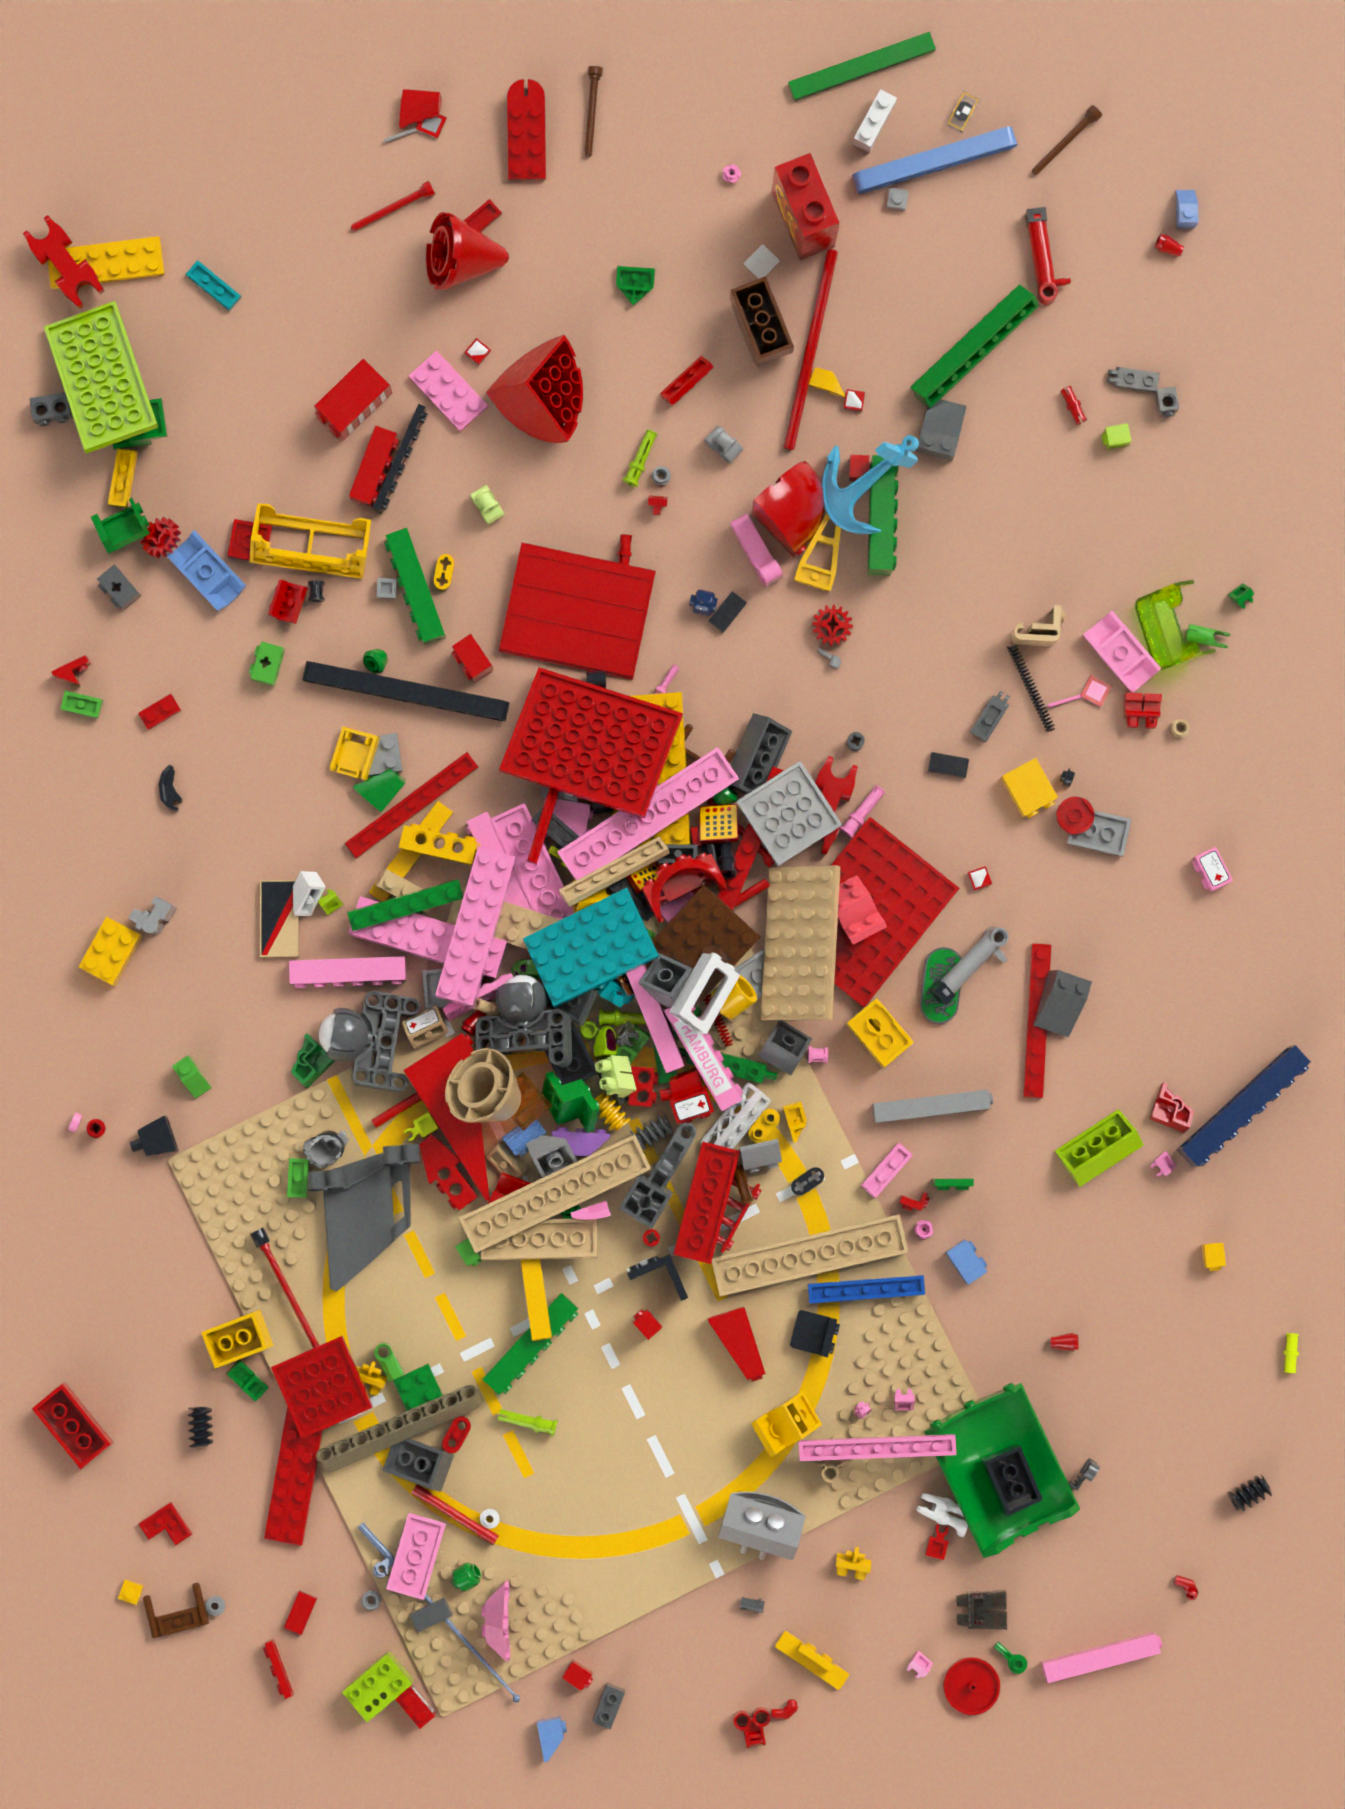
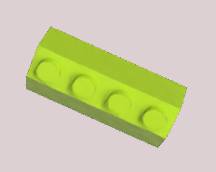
(1099, 1147)

